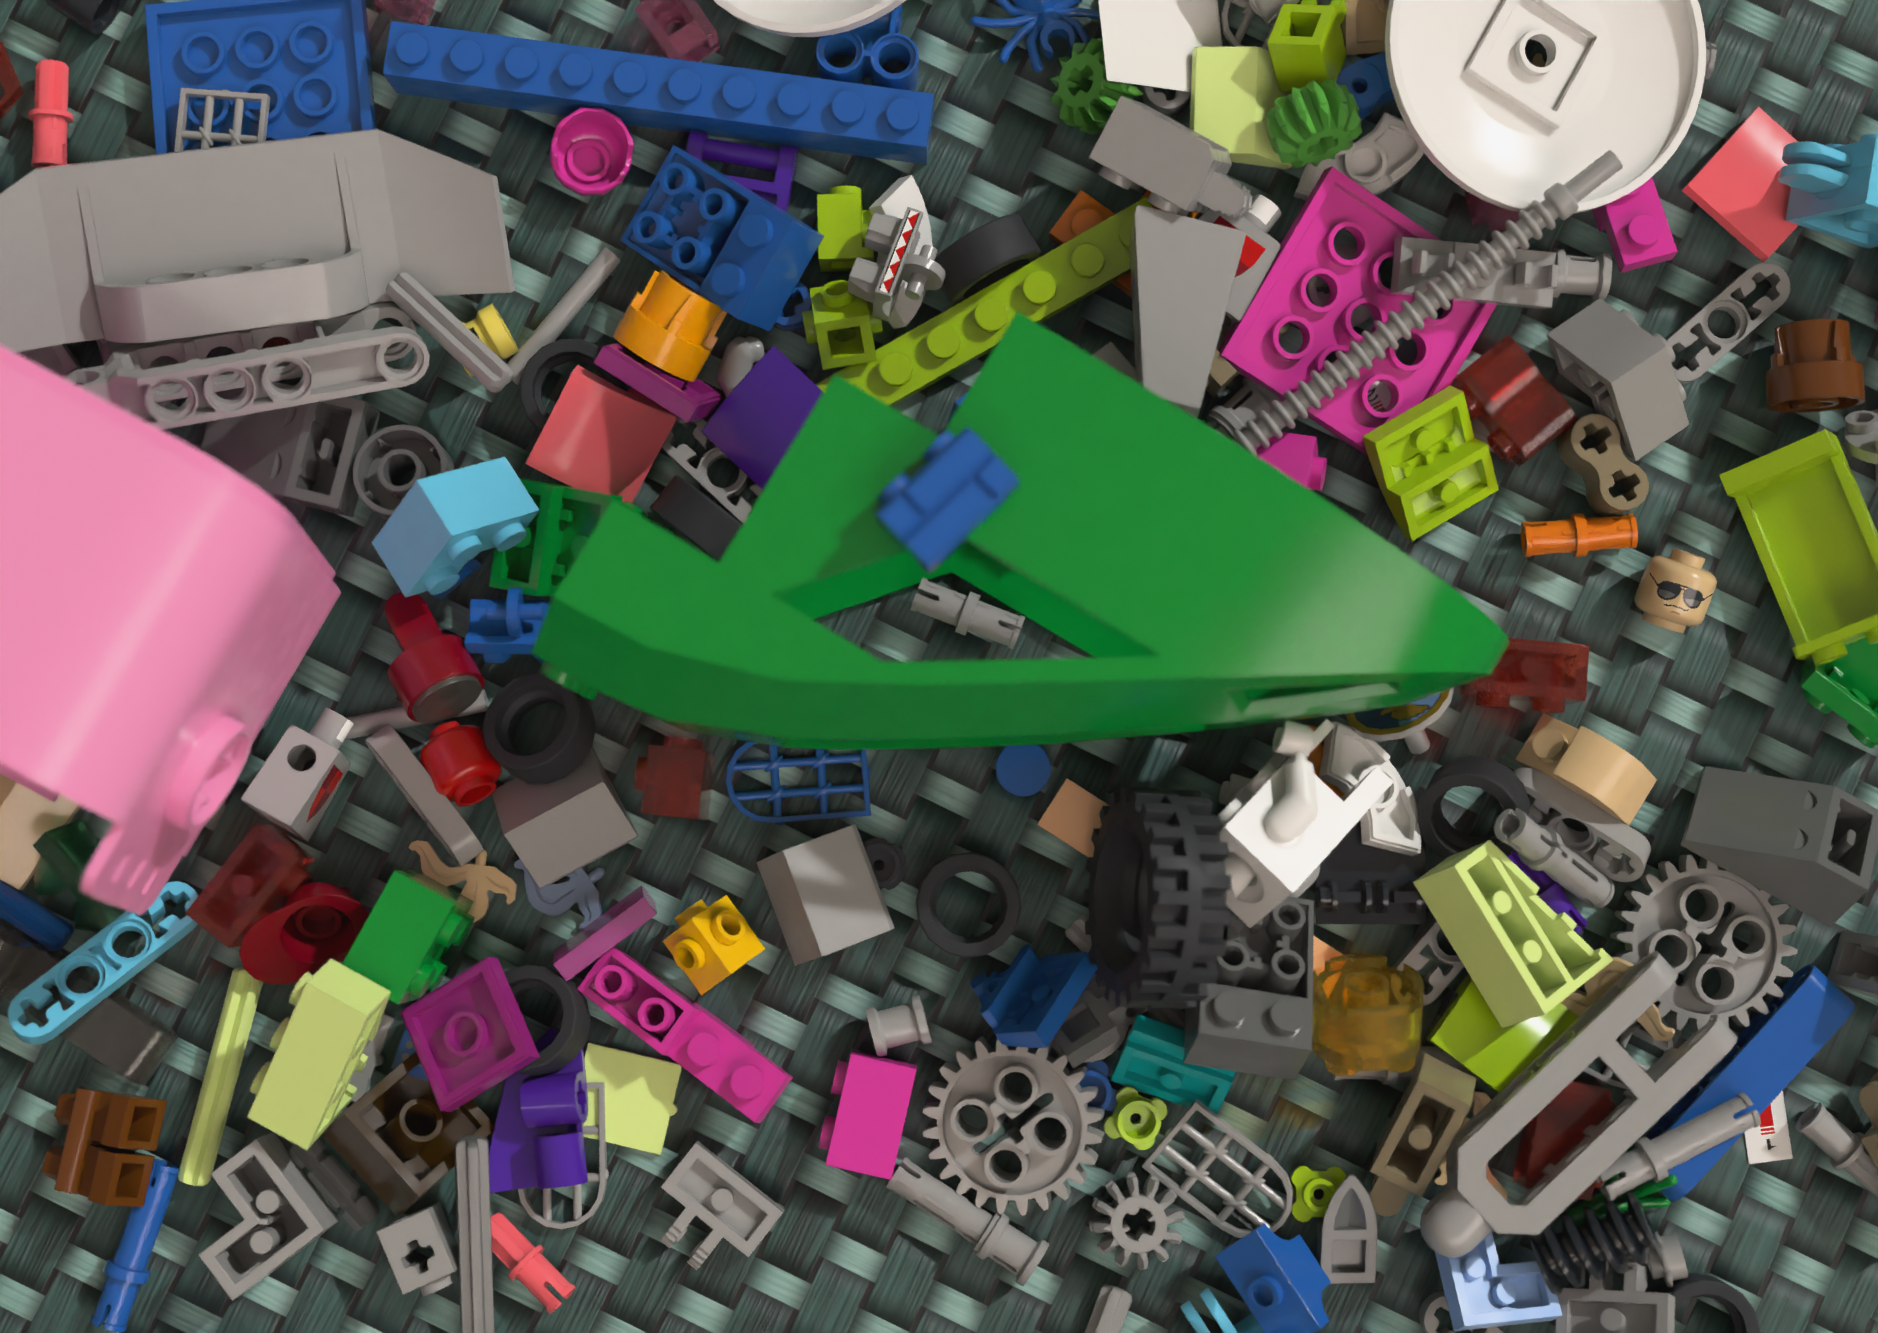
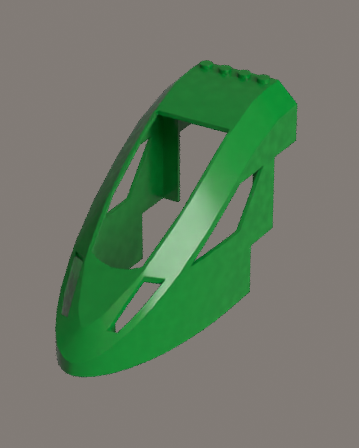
(1132, 535)

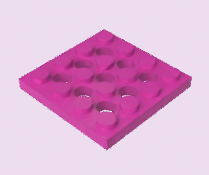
(1282, 298)

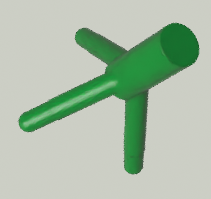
(1598, 1200)

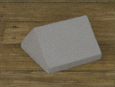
(563, 822)
(825, 895)

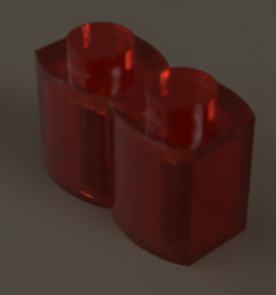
(1513, 402)

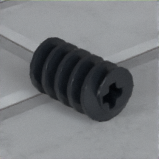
(1594, 1244)

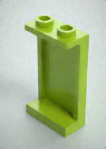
(1812, 543)

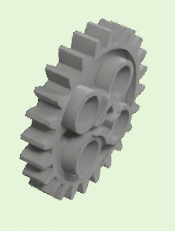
(1743, 974)
(1044, 1161)

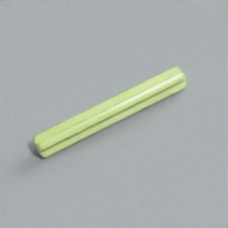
(220, 1078)

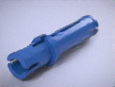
(132, 1255)

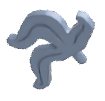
(561, 897)

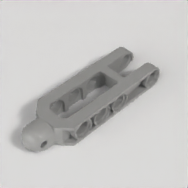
(331, 355)
(1473, 1208)

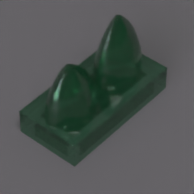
(61, 866)

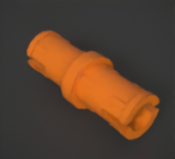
(1579, 535)

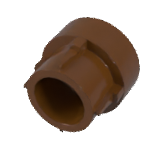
(1813, 368)

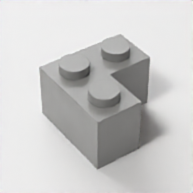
(1623, 373)
(278, 1211)

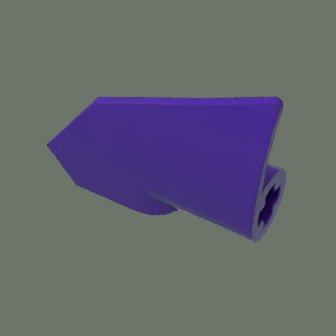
(541, 1128)

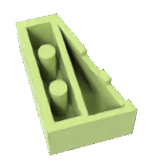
(1506, 935)
(317, 1053)

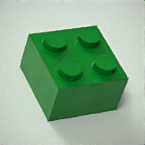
(410, 935)

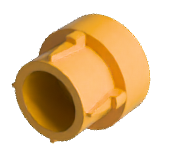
(671, 326)

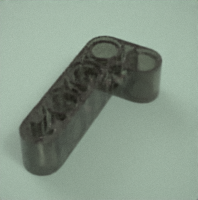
(111, 1032)

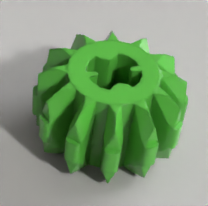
(1083, 91)
(1313, 123)

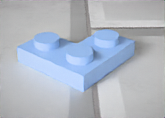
(1494, 1294)

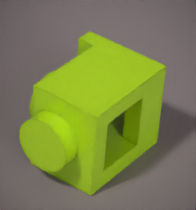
(843, 227)

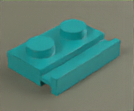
(1154, 1064)

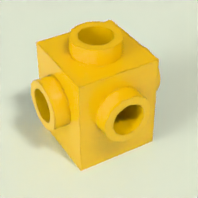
(712, 942)

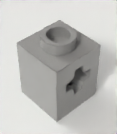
(421, 1228)

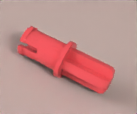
(50, 114)
(527, 1263)

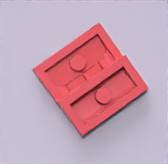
(1743, 187)
(601, 436)

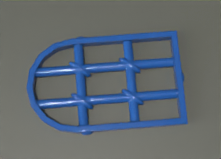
(778, 792)

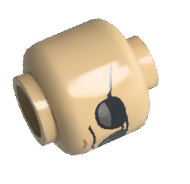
(1675, 591)

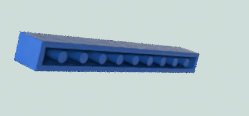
(660, 92)

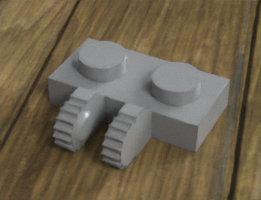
(722, 1201)
(1616, 1311)

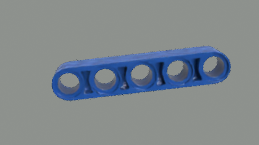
(1759, 1063)

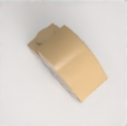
(1588, 766)

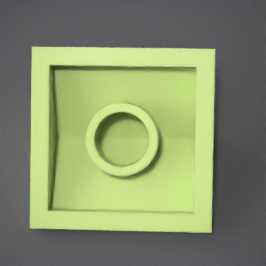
(1230, 100)

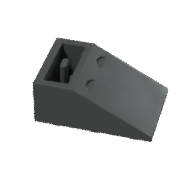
(296, 451)
(1786, 838)
(1263, 997)

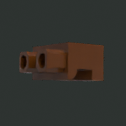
(92, 1152)

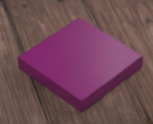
(681, 397)
(469, 1034)

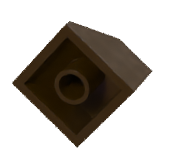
(402, 1138)

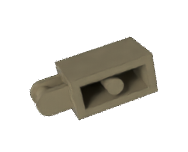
(1419, 1133)

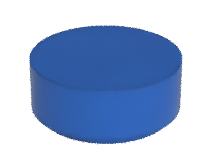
(1023, 769)

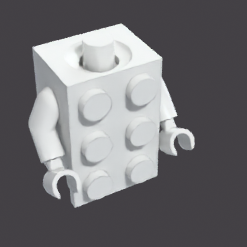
(1285, 821)

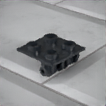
(1369, 884)

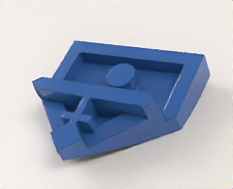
(1032, 996)

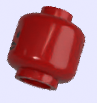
(460, 763)

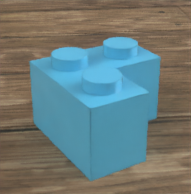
(451, 521)

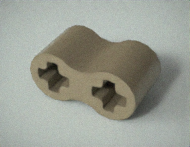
(1603, 465)

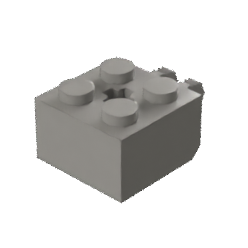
(1169, 160)

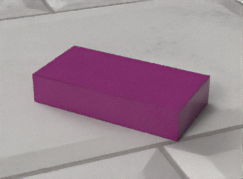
(604, 933)

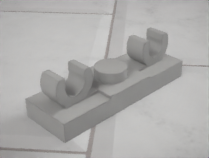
(1520, 283)

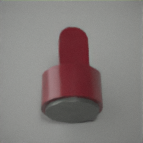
(434, 671)

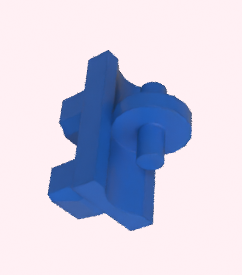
(505, 626)

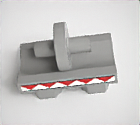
(898, 240)

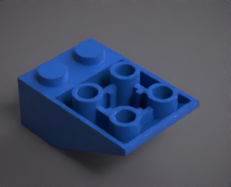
(721, 239)

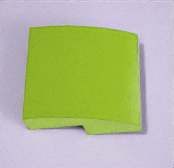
(1430, 463)
(1487, 1050)

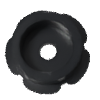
(893, 861)

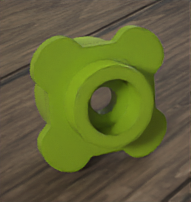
(1143, 1132)
(1305, 1184)

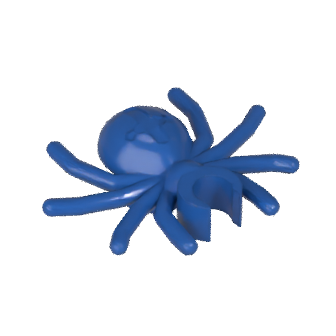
(1040, 19)

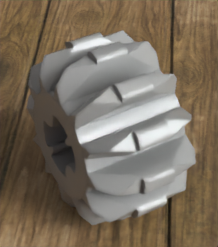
(1143, 1238)

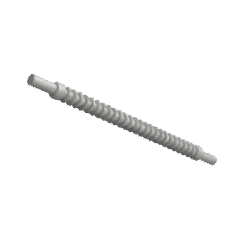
(1559, 202)

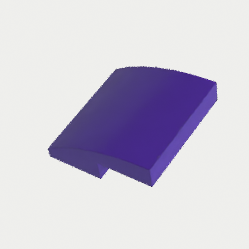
(763, 416)

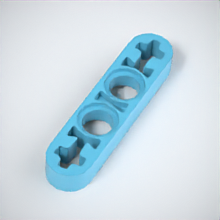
(111, 967)

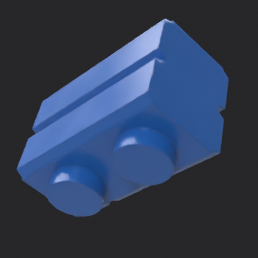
(946, 497)

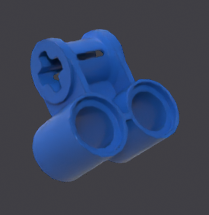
(871, 48)

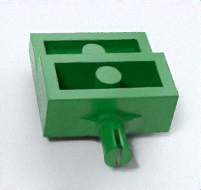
(552, 538)

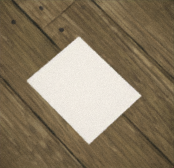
(1155, 39)

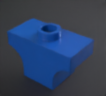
(1277, 1281)

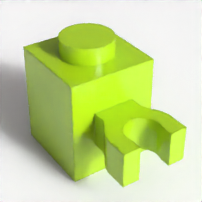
(1307, 43)

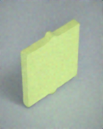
(637, 1096)

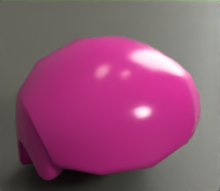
(591, 151)

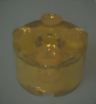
(1366, 1015)

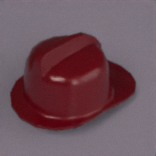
(304, 934)

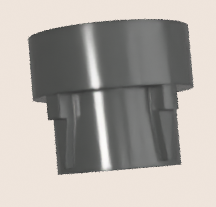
(390, 455)

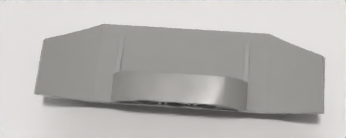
(240, 238)

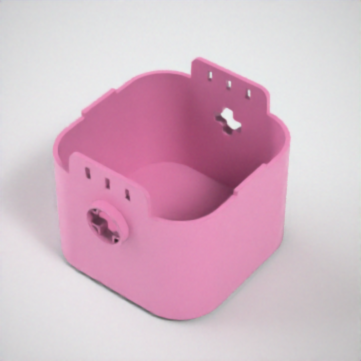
(138, 622)

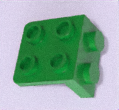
(1848, 689)

